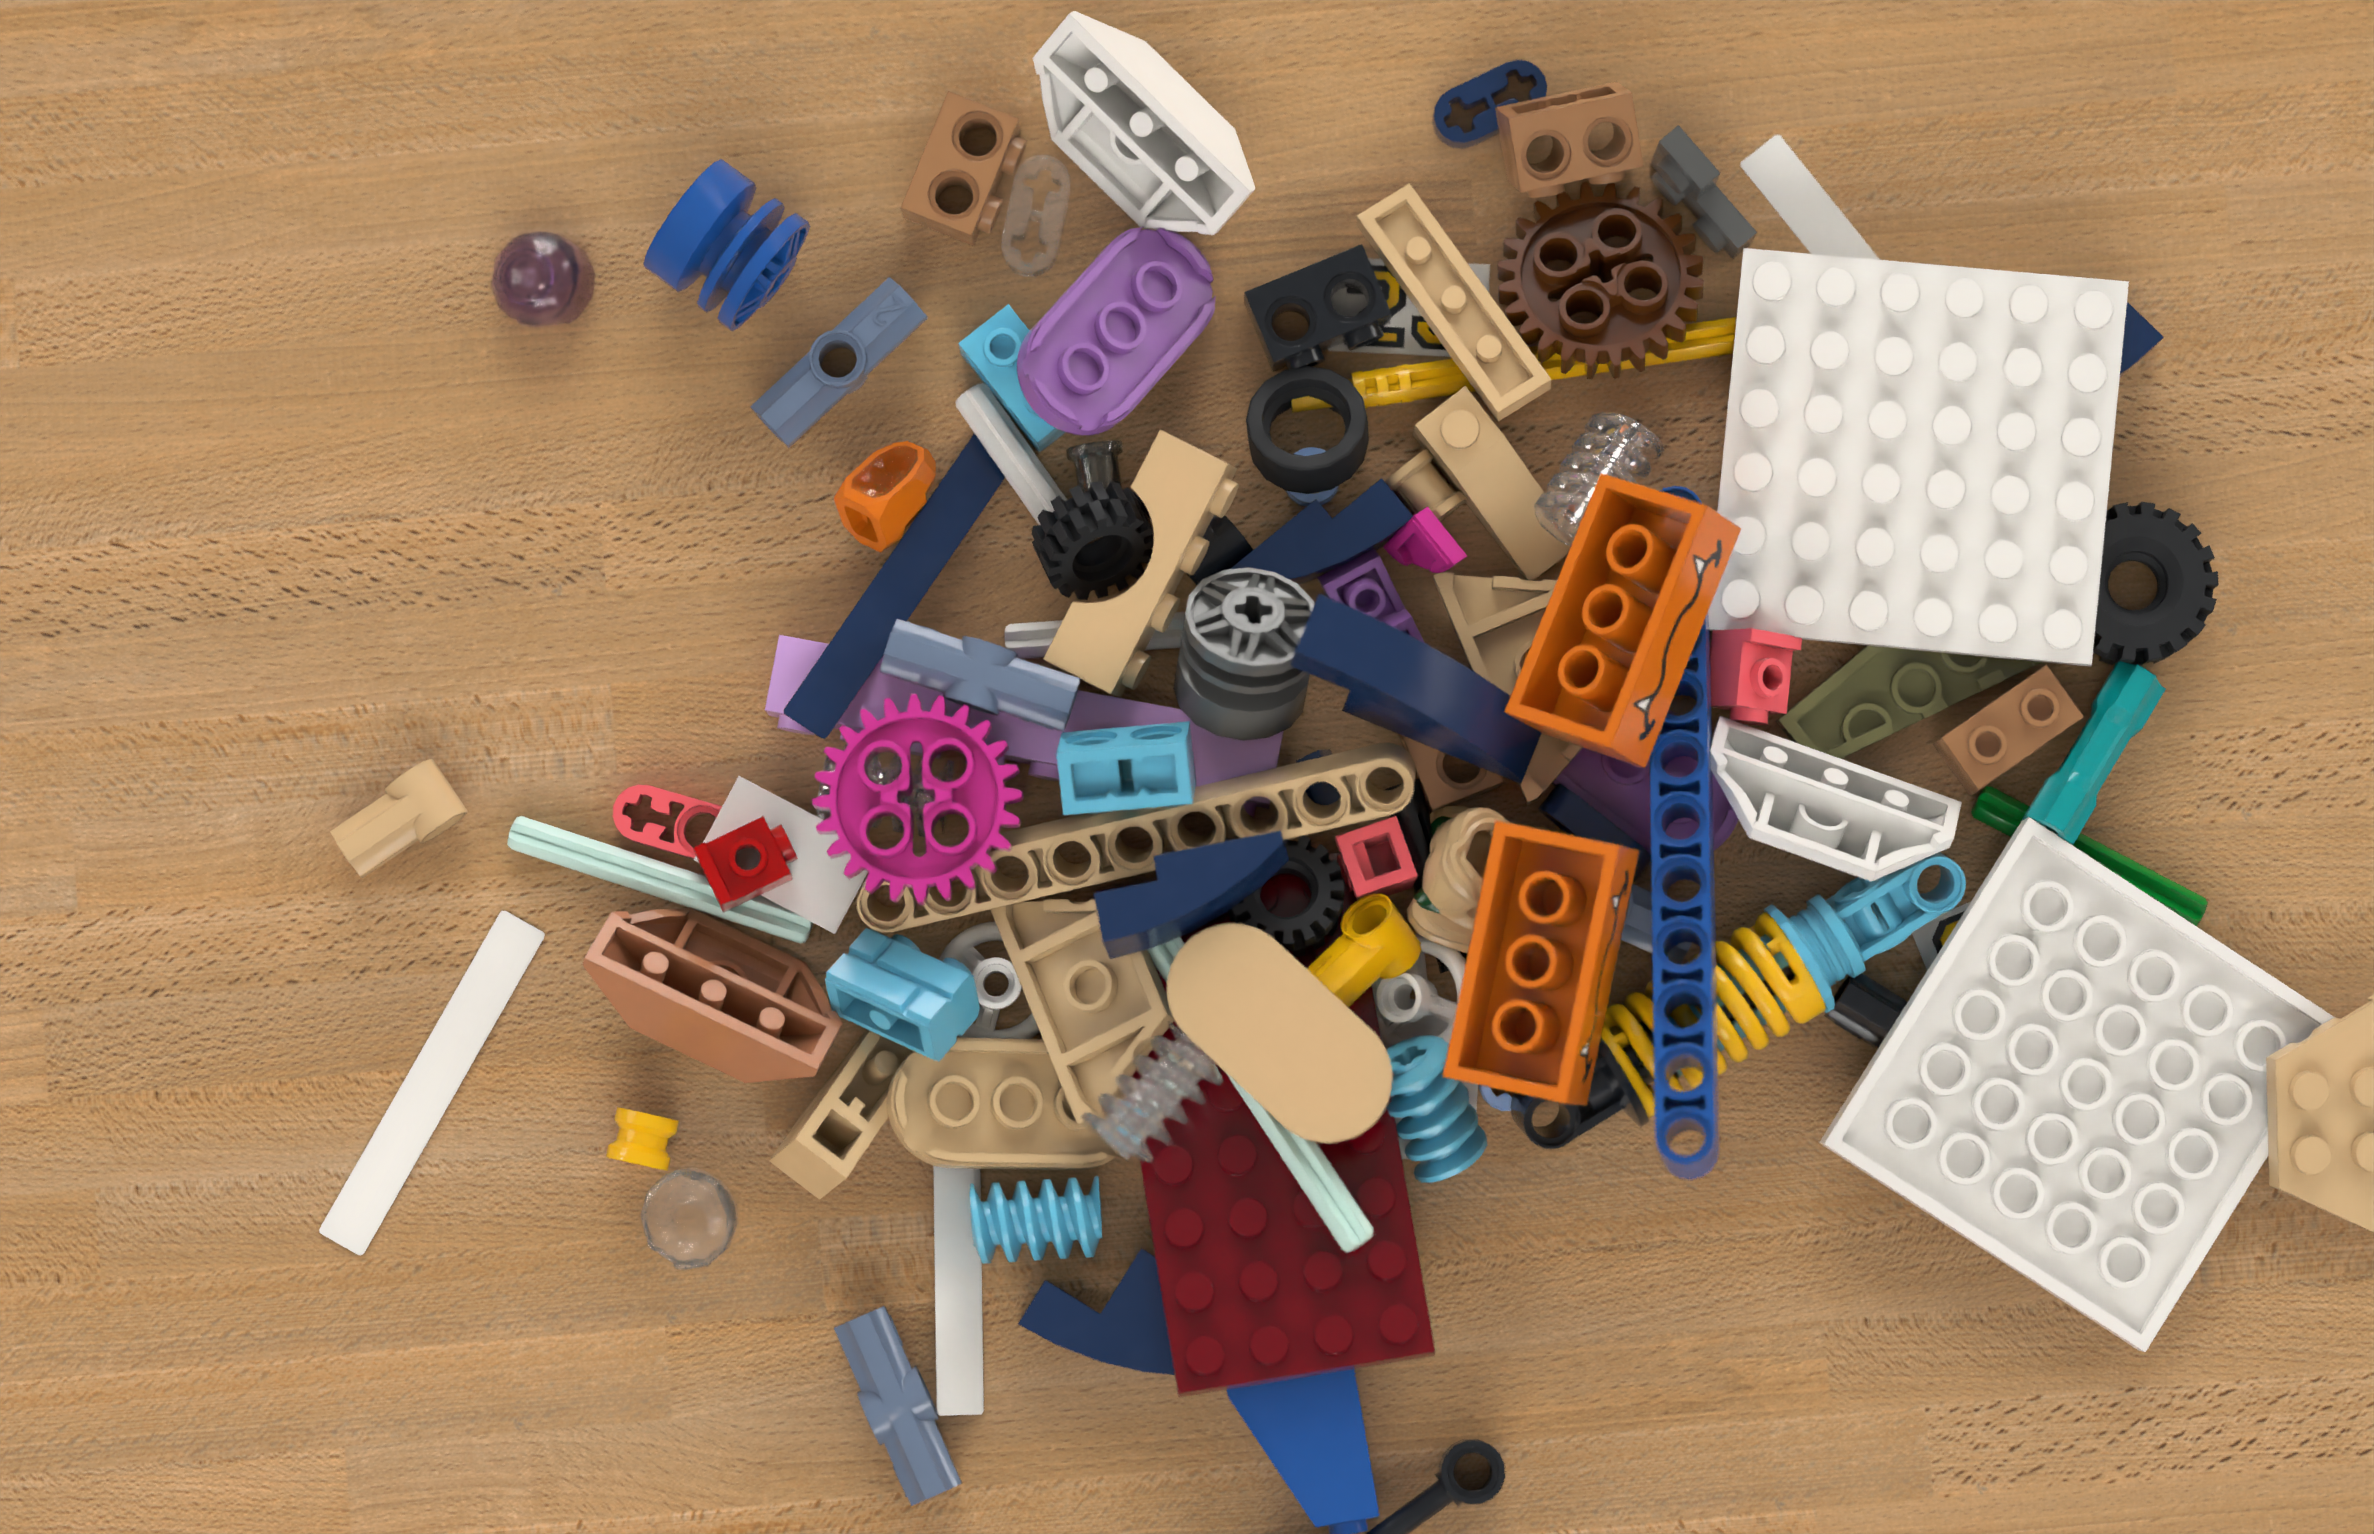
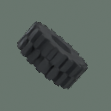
(2182, 579)

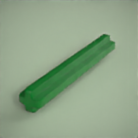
(2006, 813)

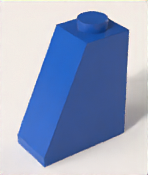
(1317, 1445)

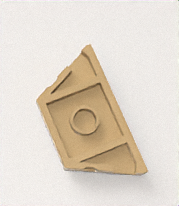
(1496, 629)
(1086, 1006)
(2325, 1117)

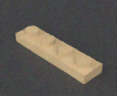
(1453, 302)

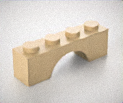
(1109, 637)

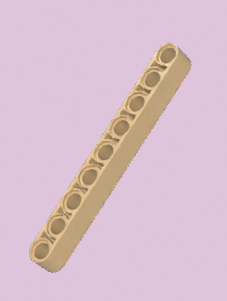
(1115, 860)

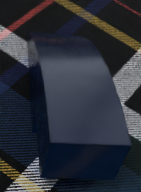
(1318, 543)
(1189, 892)

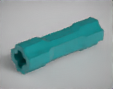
(2115, 717)

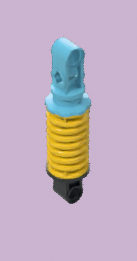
(1759, 977)

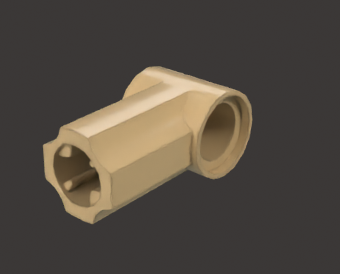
(412, 810)

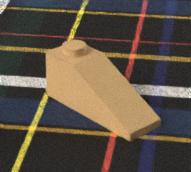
(1492, 478)
(841, 1117)

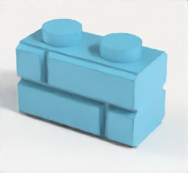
(903, 993)

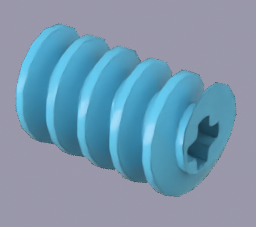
(1433, 1110)
(1036, 1220)

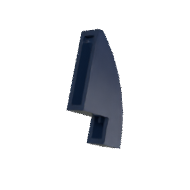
(1414, 689)
(1125, 1334)

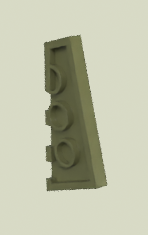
(1886, 692)

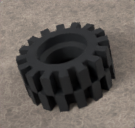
(1086, 516)
(1320, 915)

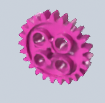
(859, 802)

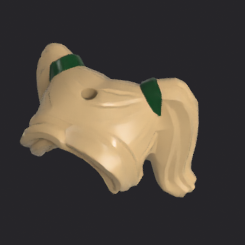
(1454, 875)

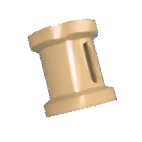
(1424, 487)

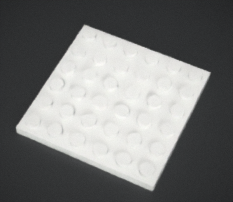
(1919, 455)
(2077, 1084)

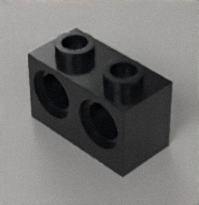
(1310, 294)

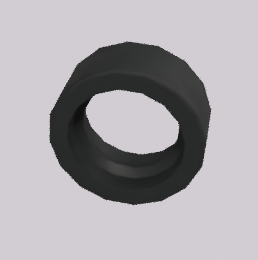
(1316, 471)

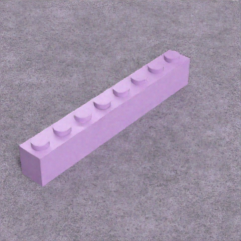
(1214, 756)

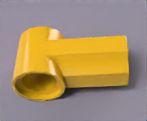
(1372, 946)

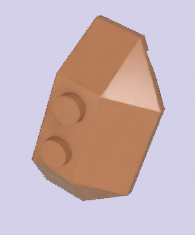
(714, 993)

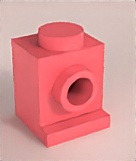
(1751, 673)
(1376, 859)

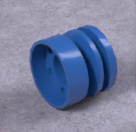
(717, 238)

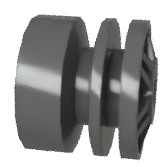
(1239, 654)

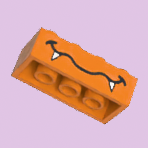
(1623, 619)
(1540, 963)

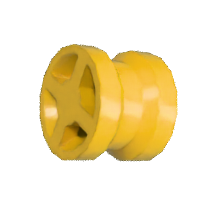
(642, 1139)

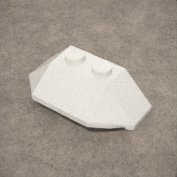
(1140, 129)
(1827, 804)

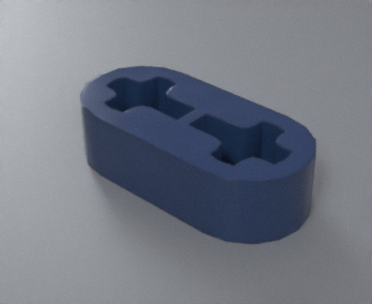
(1483, 90)
(1581, 820)

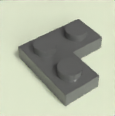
(1690, 177)

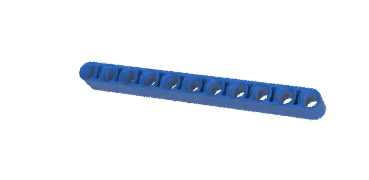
(1685, 921)

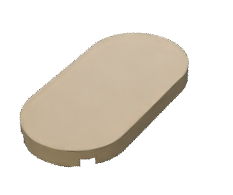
(1279, 1033)
(990, 1109)

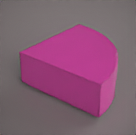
(1425, 544)

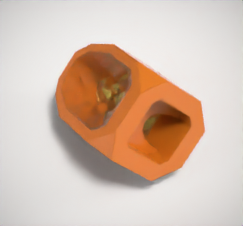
(886, 493)

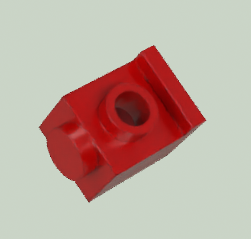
(735, 885)

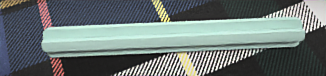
(650, 877)

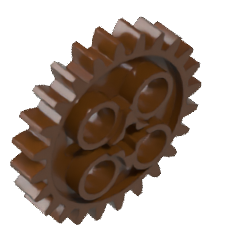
(1625, 325)

